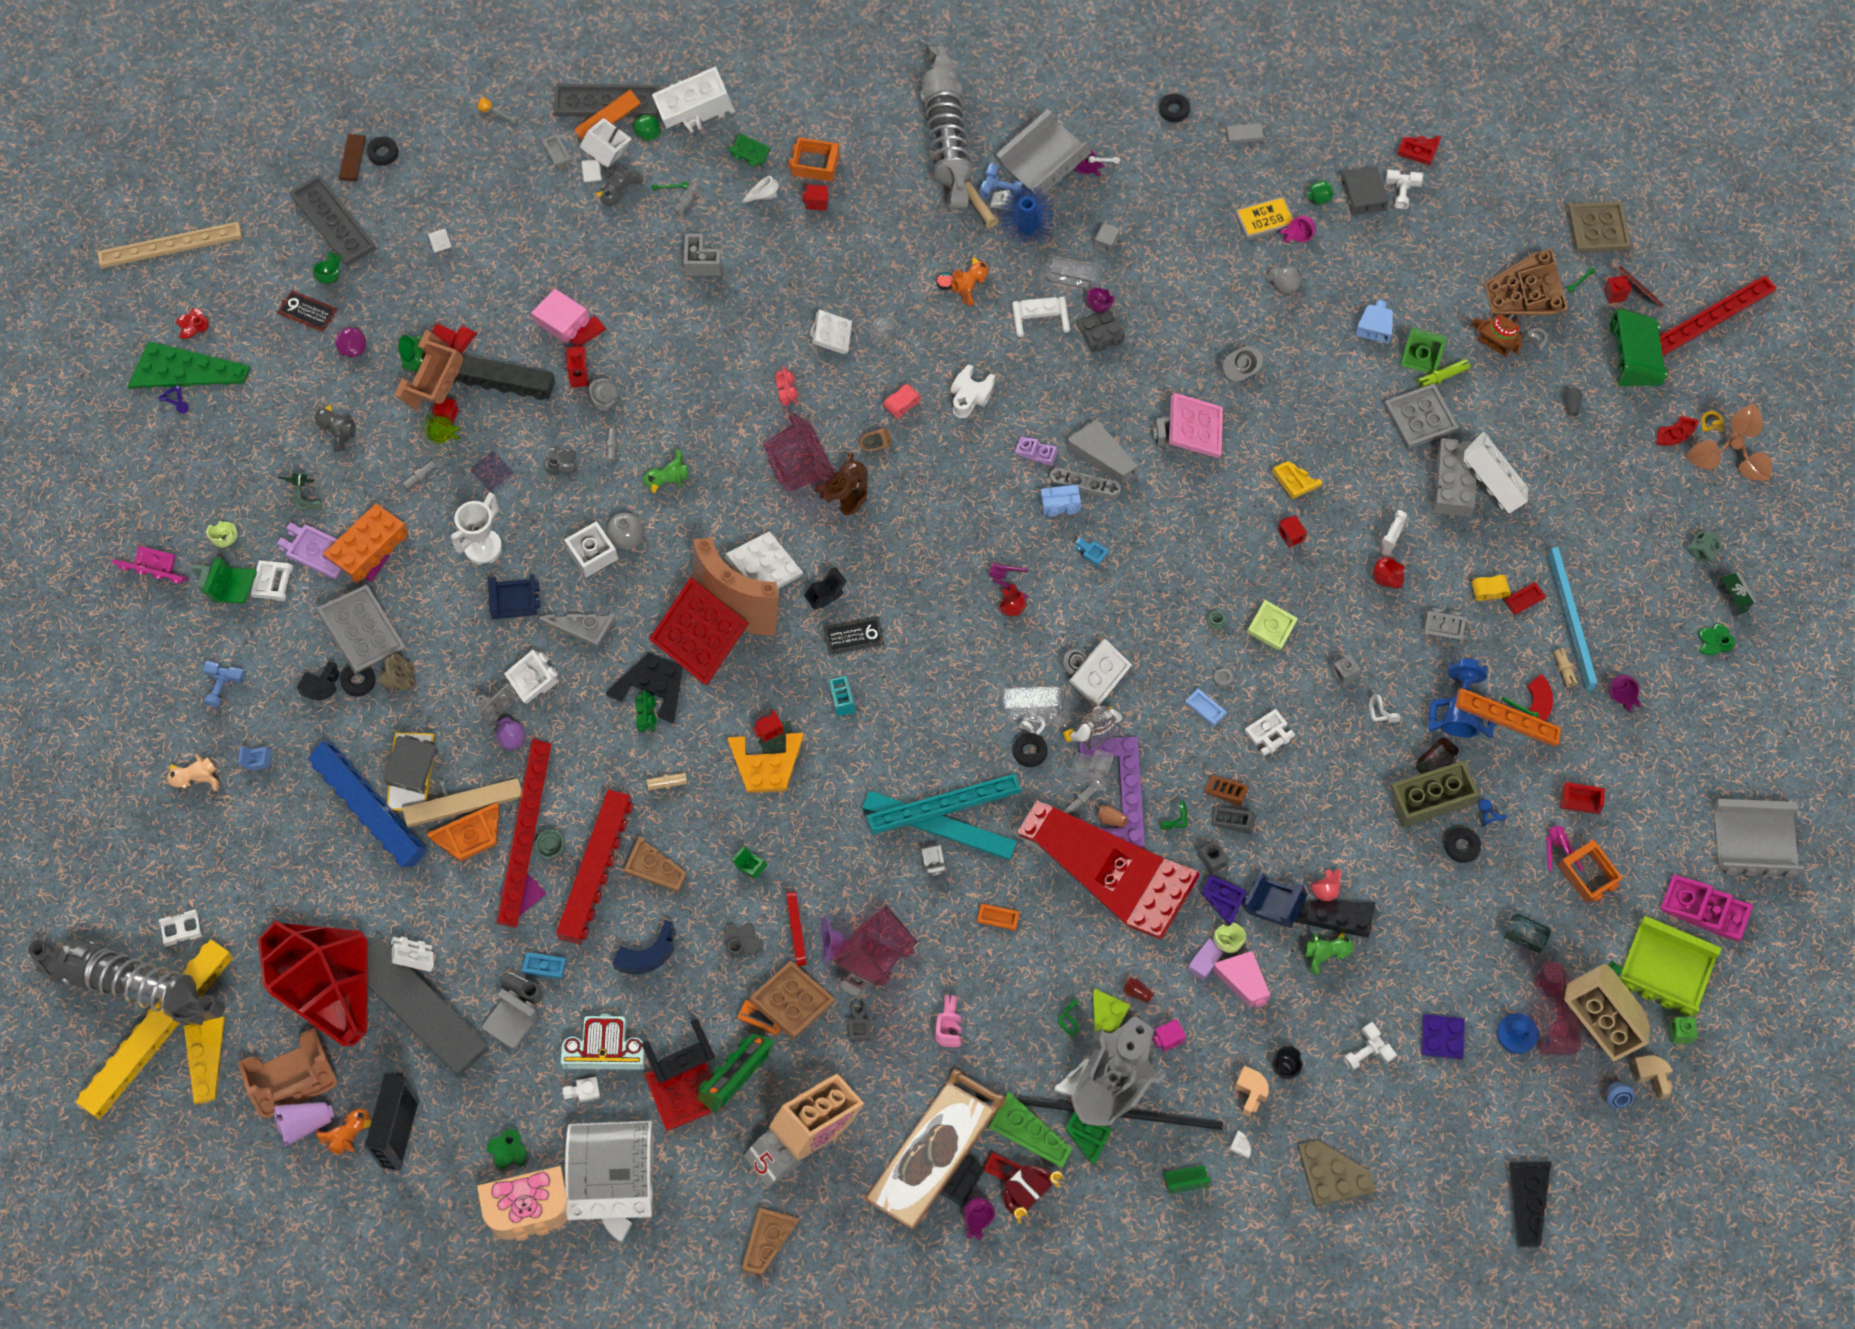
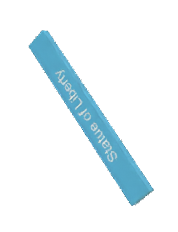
(1572, 619)

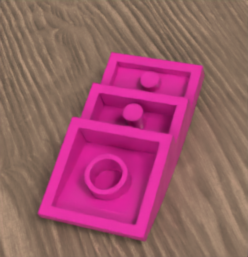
(1707, 908)

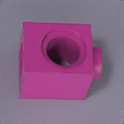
(1169, 1035)

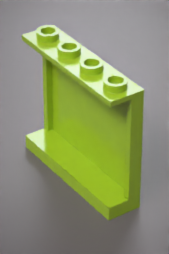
(1669, 966)

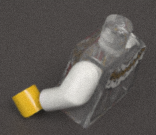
(1096, 727)

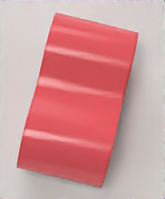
(902, 401)

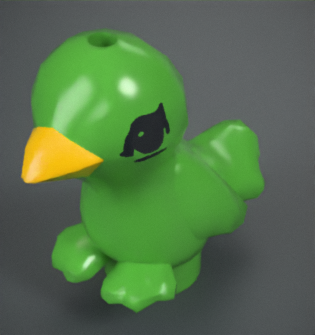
(672, 473)
(1322, 950)

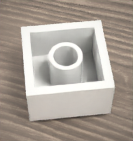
(591, 549)

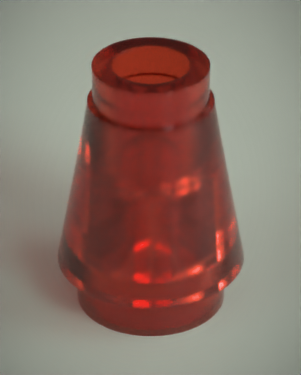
(1137, 990)

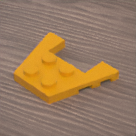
(766, 771)

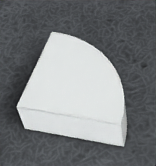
(1241, 1145)

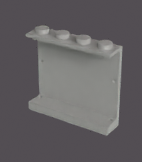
(1042, 154)
(1756, 837)

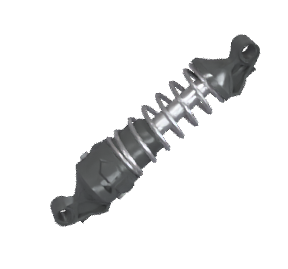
(105, 970)

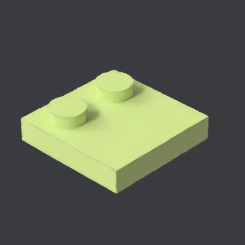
(1272, 625)

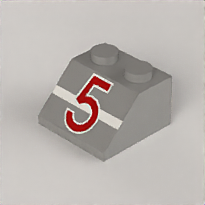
(770, 1159)

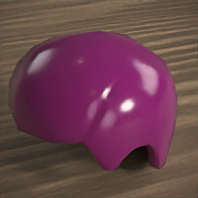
(1099, 295)

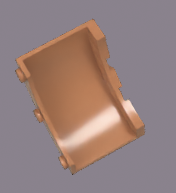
(748, 597)

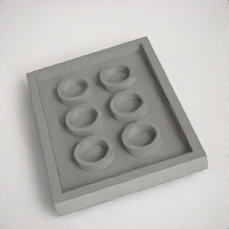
(360, 629)

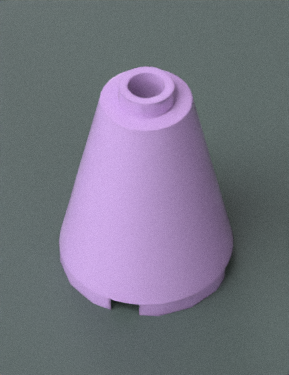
(301, 1120)

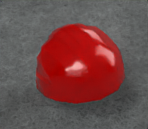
(1013, 603)

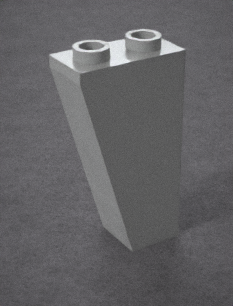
(1102, 451)

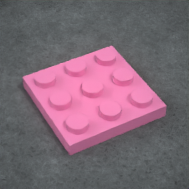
(1196, 425)

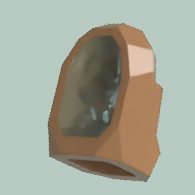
(876, 440)

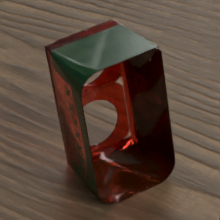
(1444, 742)

